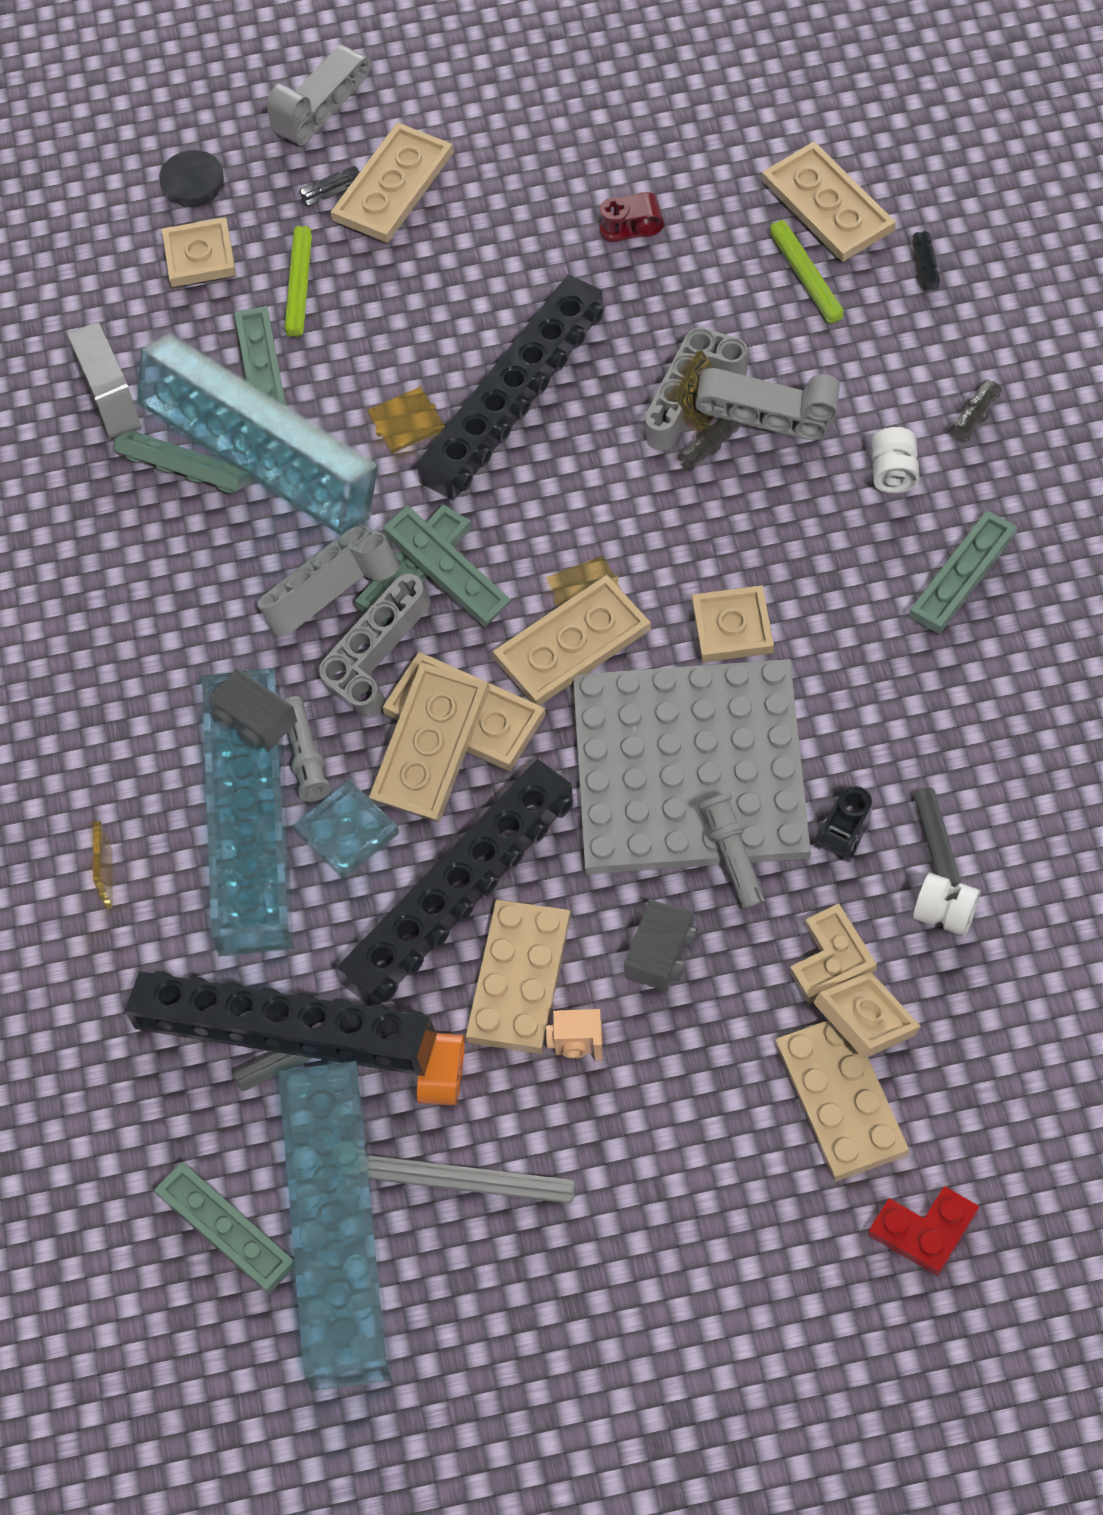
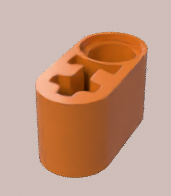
(444, 1071)

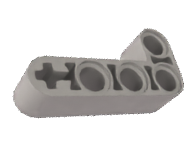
(303, 112)
(721, 350)
(104, 380)
(769, 404)
(326, 576)
(381, 641)

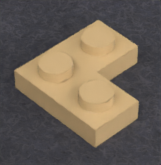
(841, 954)

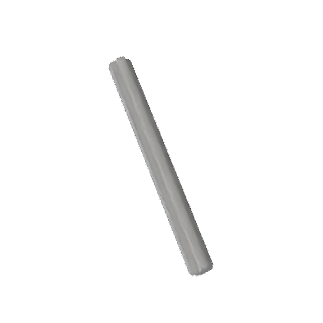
(472, 1179)

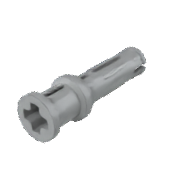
(306, 762)
(727, 834)

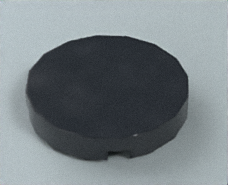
(191, 178)

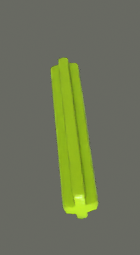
(806, 272)
(298, 281)

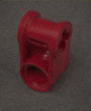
(633, 215)

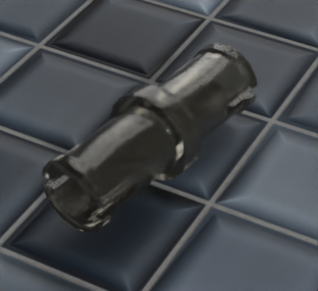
(975, 410)
(707, 443)

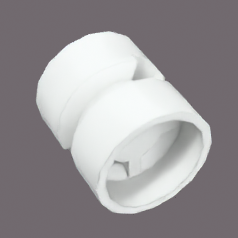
(895, 460)
(946, 904)

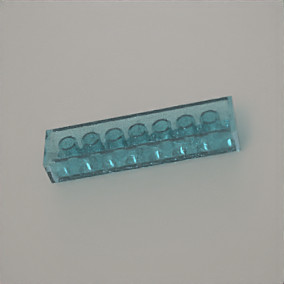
(256, 434)
(246, 835)
(334, 1227)

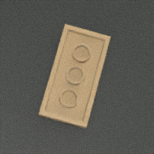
(392, 182)
(828, 201)
(571, 640)
(502, 727)
(429, 742)
(518, 976)
(841, 1101)

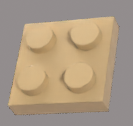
(198, 252)
(732, 623)
(867, 1014)

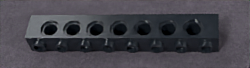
(510, 387)
(535, 786)
(405, 1053)

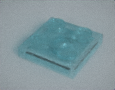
(346, 829)

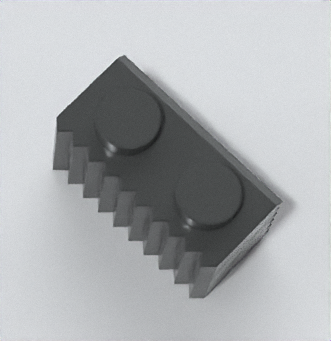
(251, 710)
(659, 945)

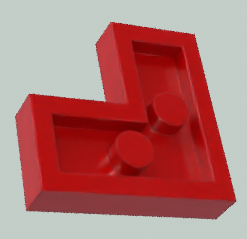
(927, 1239)

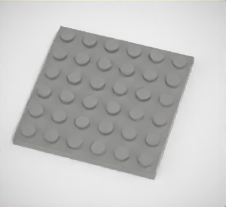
(675, 738)

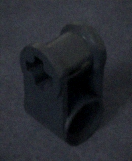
(844, 829)

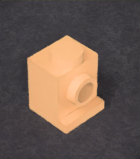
(576, 1033)

